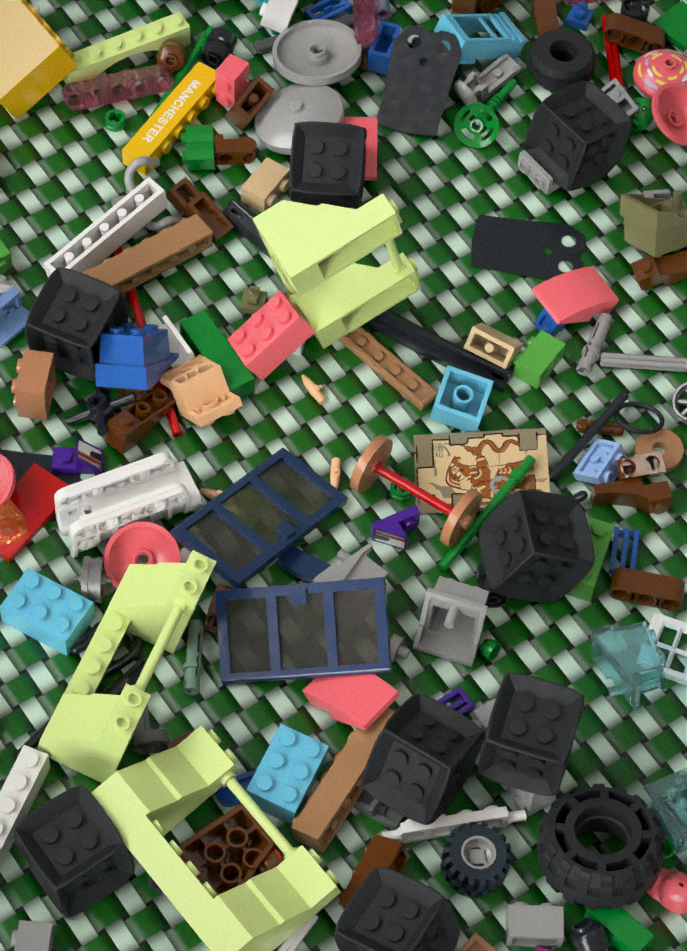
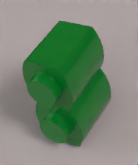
(199, 147)

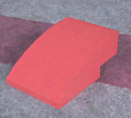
(370, 124)
(575, 296)
(352, 698)

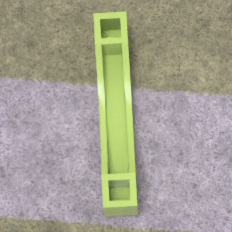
(149, 37)

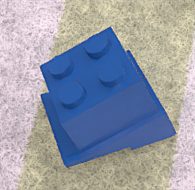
(133, 356)

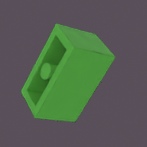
(538, 359)

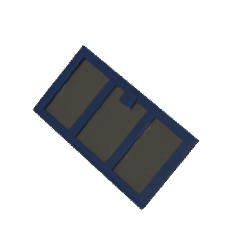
(260, 517)
(303, 631)

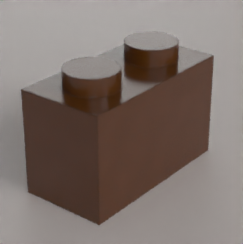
(249, 103)

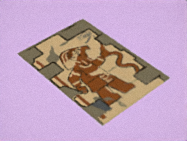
(461, 461)

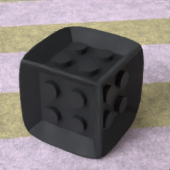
(577, 135)
(327, 163)
(71, 317)
(536, 546)
(530, 734)
(422, 758)
(74, 850)
(396, 915)

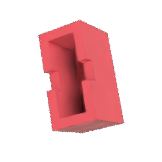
(231, 80)

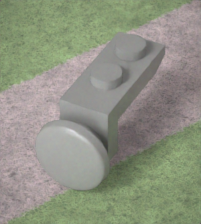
(488, 81)

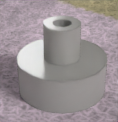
(397, 648)

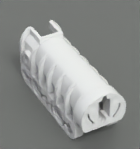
(126, 495)

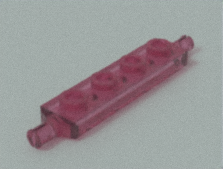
(365, 21)

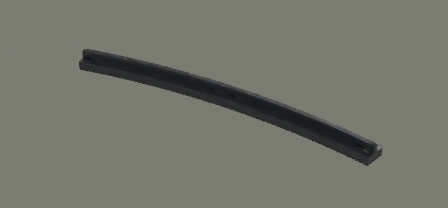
(392, 324)

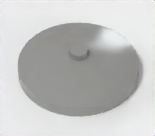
(316, 52)
(292, 105)

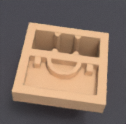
(200, 391)

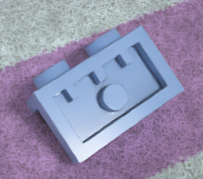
(599, 463)

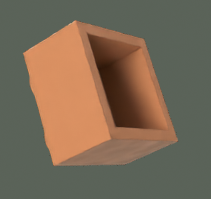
(34, 384)

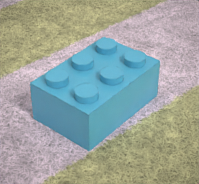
(47, 611)
(287, 773)

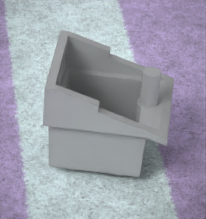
(353, 567)
(452, 621)

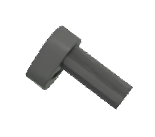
(147, 740)

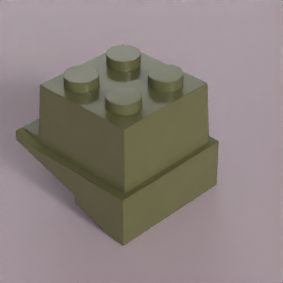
(654, 223)

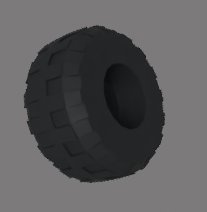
(564, 46)

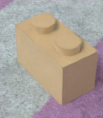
(265, 185)
(493, 345)

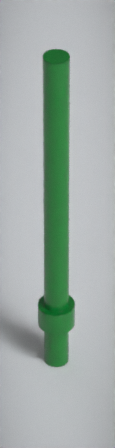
(194, 55)
(515, 478)

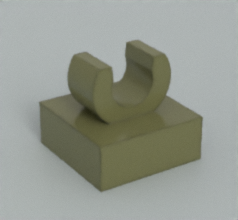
(252, 300)

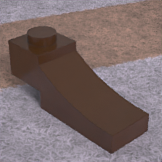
(544, 16)
(190, 202)
(655, 270)
(631, 492)

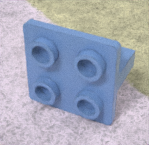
(12, 316)

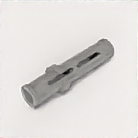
(591, 351)

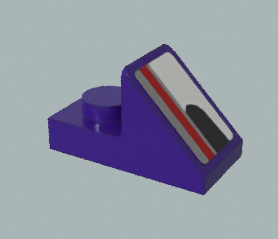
(77, 460)
(392, 528)

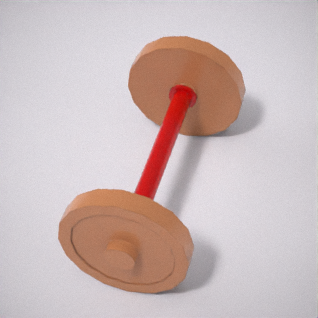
(373, 463)

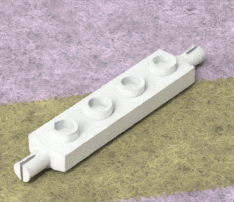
(493, 815)

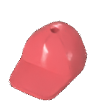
(668, 892)

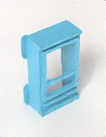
(482, 48)

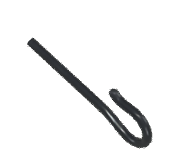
(584, 440)
(114, 666)

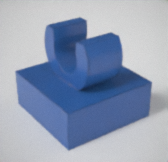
(580, 16)
(547, 323)

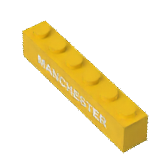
(169, 120)

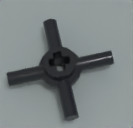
(100, 409)

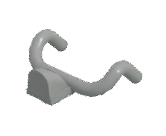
(129, 184)

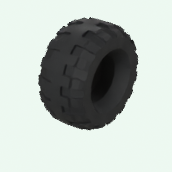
(594, 877)

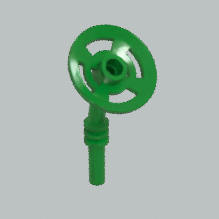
(481, 119)

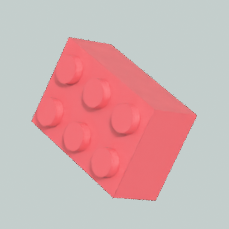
(271, 335)

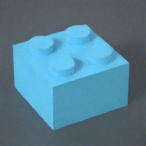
(461, 399)

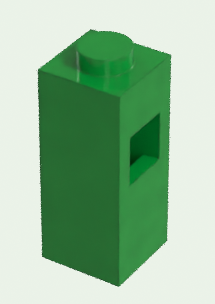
(622, 929)

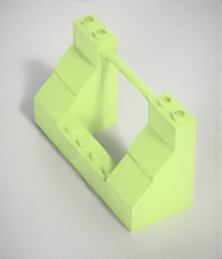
(317, 258)
(153, 603)
(164, 790)

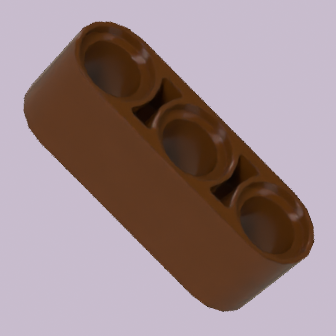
(633, 33)
(647, 589)

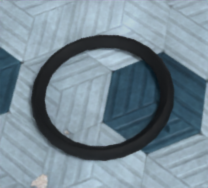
(635, 430)

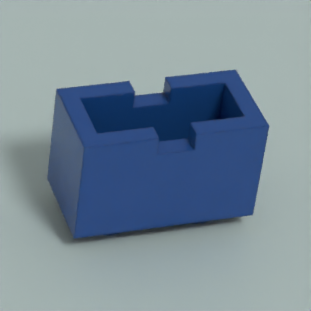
(381, 47)

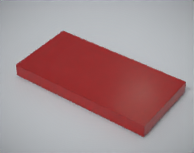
(35, 500)

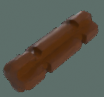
(583, 424)

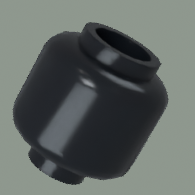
(589, 936)

